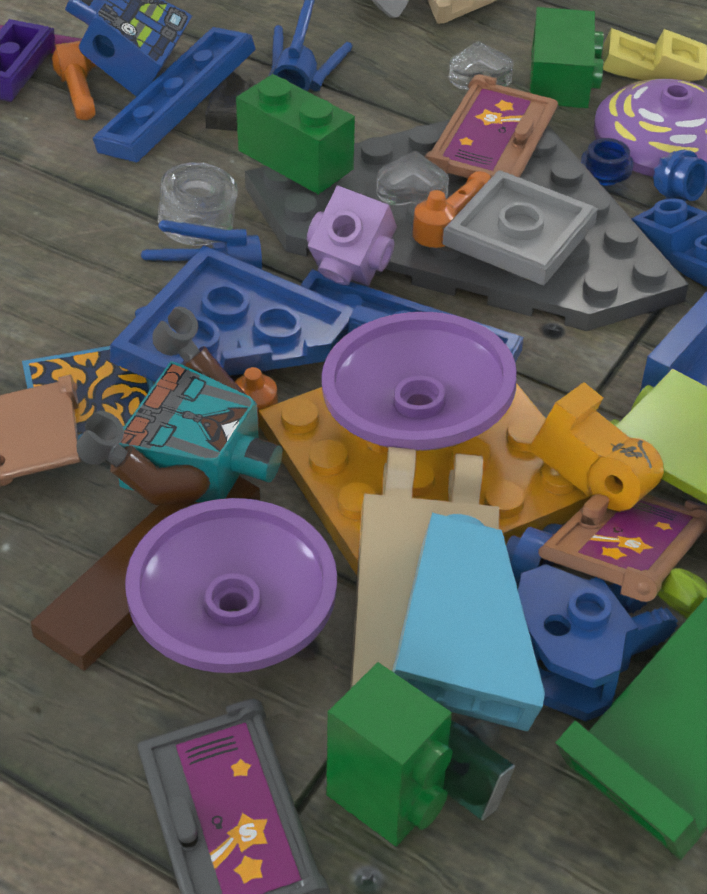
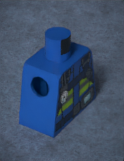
(129, 37)

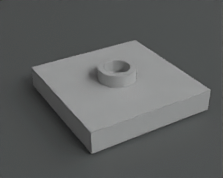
(520, 227)

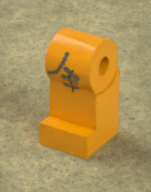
(596, 452)

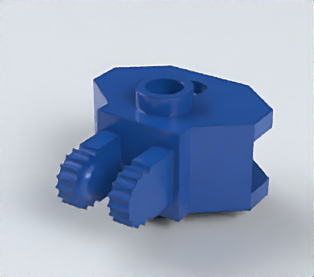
(585, 637)

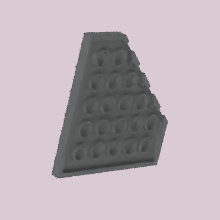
(602, 282)

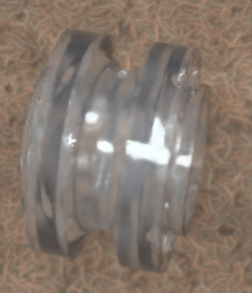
(197, 196)

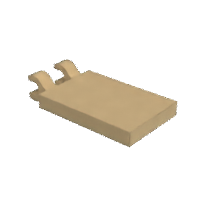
(391, 546)

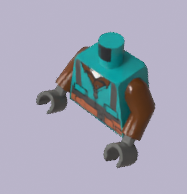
(189, 430)

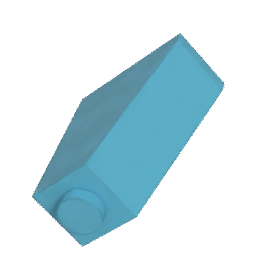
(468, 628)

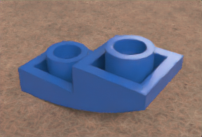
(679, 235)

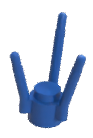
(298, 61)
(230, 242)

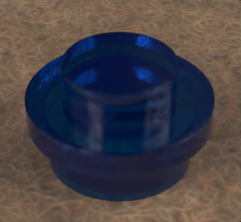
(608, 161)

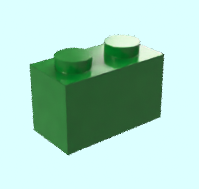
(566, 56)
(295, 133)
(388, 754)

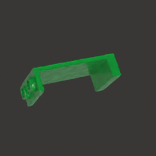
(653, 742)

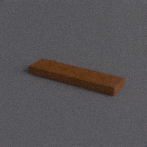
(95, 607)

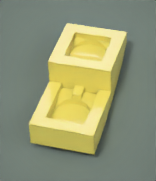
(667, 59)

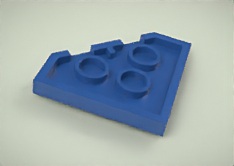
(241, 316)

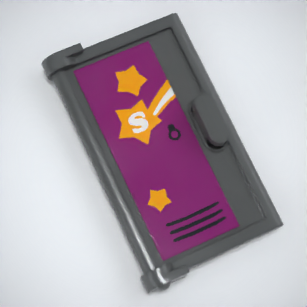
(231, 795)

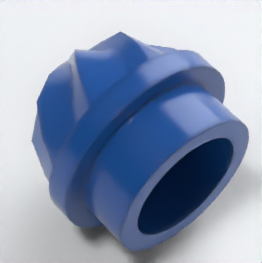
(681, 176)

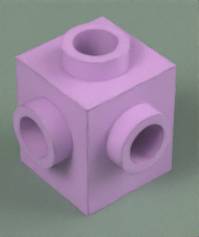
(352, 237)

